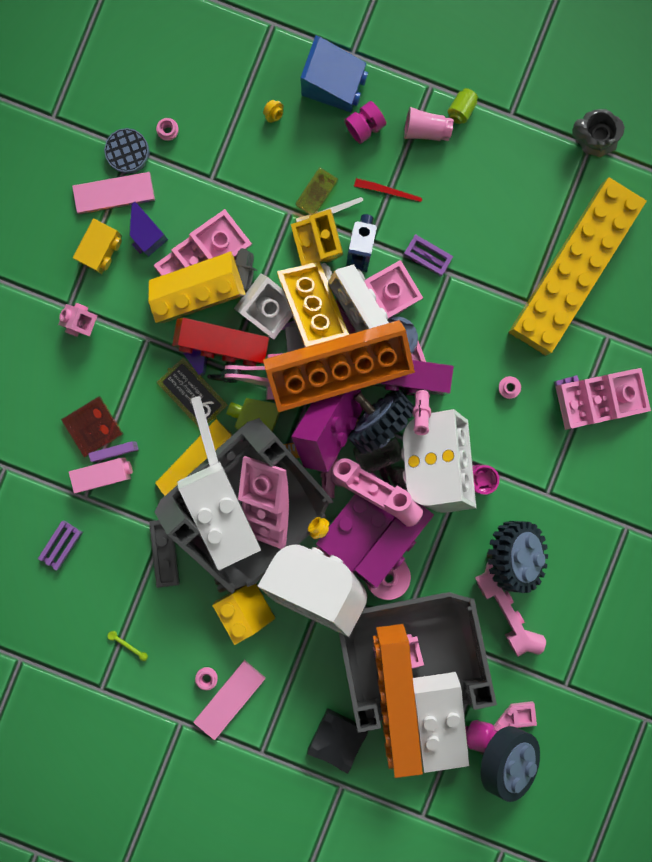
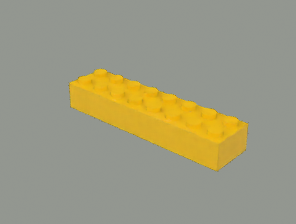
(577, 266)

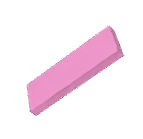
(113, 193)
(229, 700)

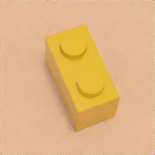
(98, 246)

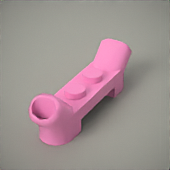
(389, 498)
(519, 639)

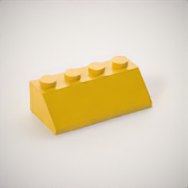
(195, 288)
(192, 458)

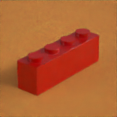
(219, 341)

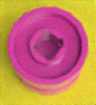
(357, 123)
(485, 479)

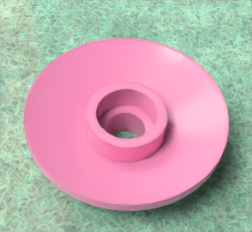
(397, 587)

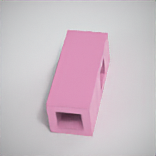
(100, 475)

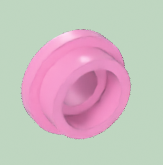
(164, 123)
(503, 390)
(203, 684)

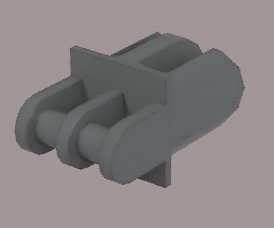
(245, 267)

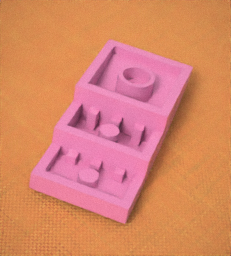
(207, 241)
(393, 291)
(603, 398)
(265, 500)

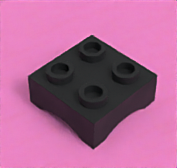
(336, 740)

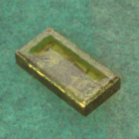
(316, 191)

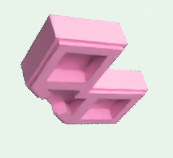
(518, 716)

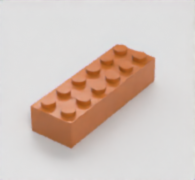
(339, 365)
(397, 700)

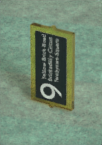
(184, 383)

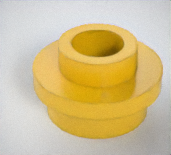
(273, 111)
(318, 527)

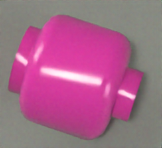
(479, 735)

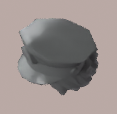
(598, 132)

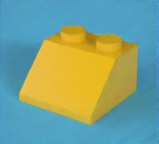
(243, 612)

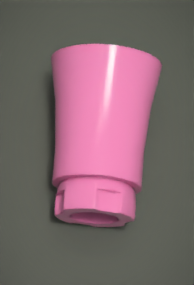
(427, 126)

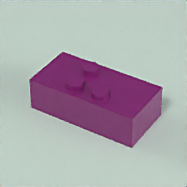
(428, 376)
(326, 430)
(355, 531)
(389, 548)

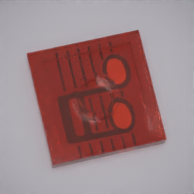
(92, 426)

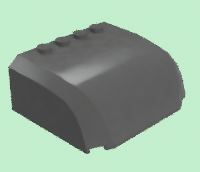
(306, 503)
(447, 640)

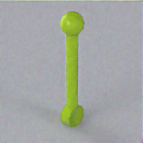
(113, 636)

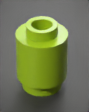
(463, 106)

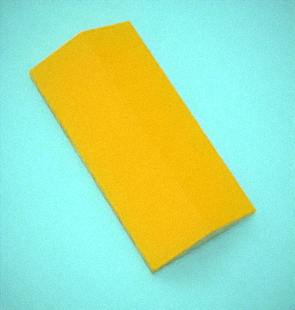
(312, 304)

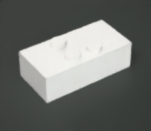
(218, 516)
(441, 722)

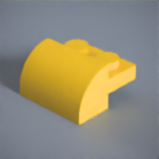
(317, 238)

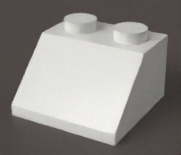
(265, 306)

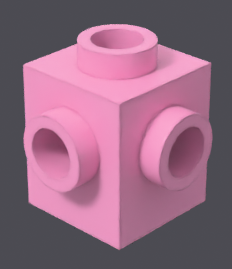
(77, 320)

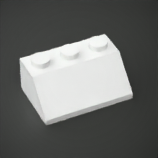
(356, 299)

